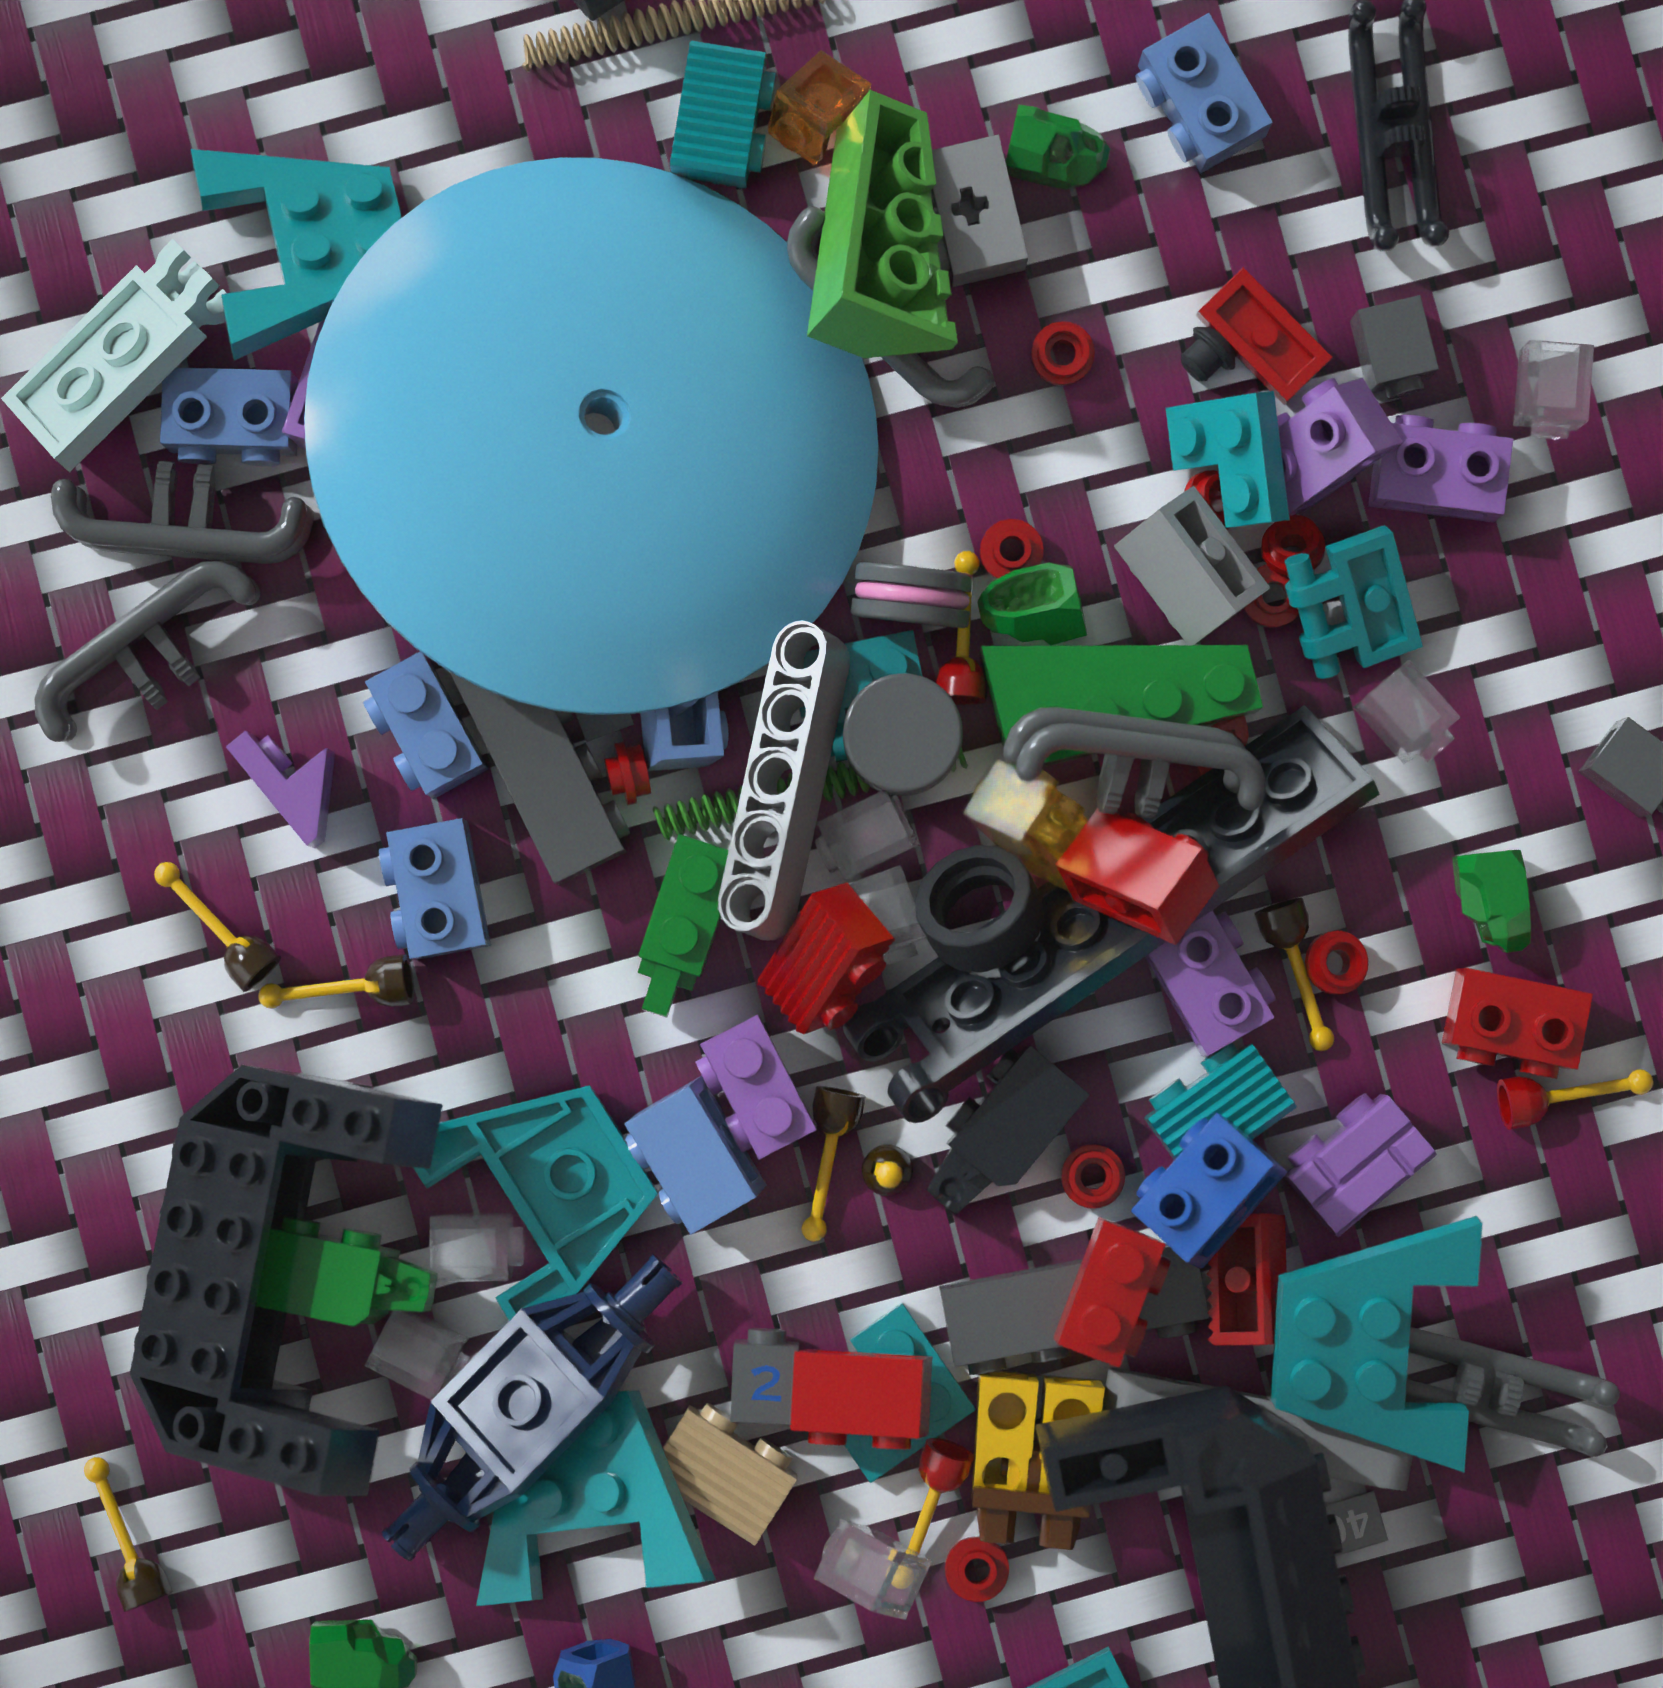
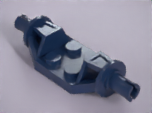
(526, 1403)

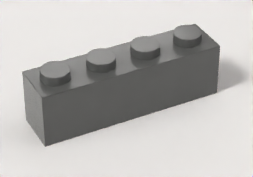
(548, 782)
(1023, 1308)

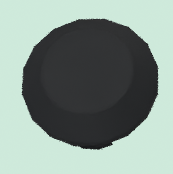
(1207, 354)

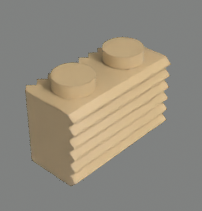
(727, 1474)

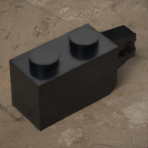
(1006, 1129)

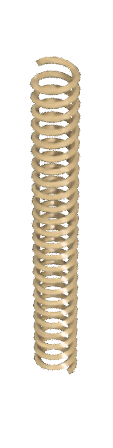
(640, 22)

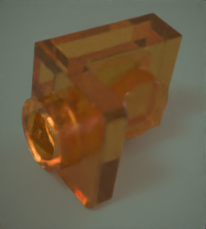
(815, 105)

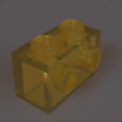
(1027, 818)

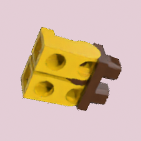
(1010, 1464)

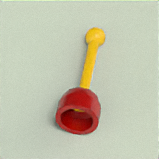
(962, 675)
(1526, 1101)
(944, 1469)

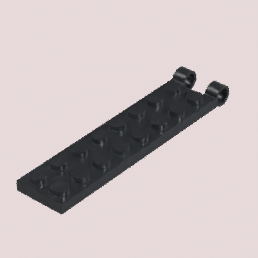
(1078, 950)

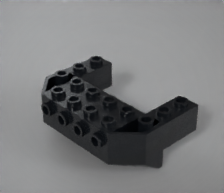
(201, 1341)
(1251, 1520)

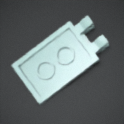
(116, 355)

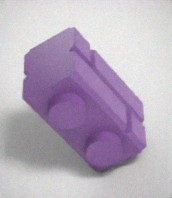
(1358, 1162)

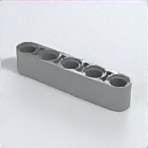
(771, 753)
(1345, 1454)

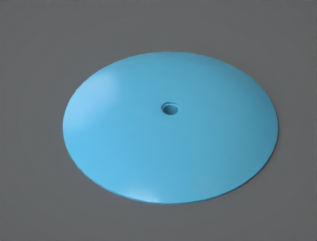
(563, 554)

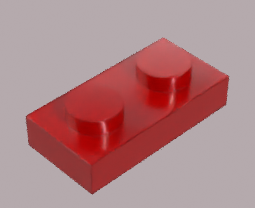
(1264, 336)

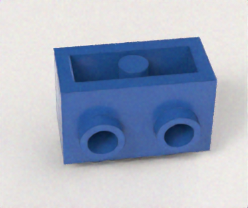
(1207, 1189)

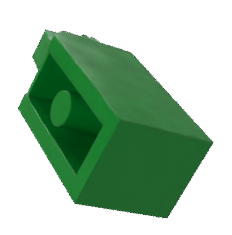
(682, 922)
(339, 1278)

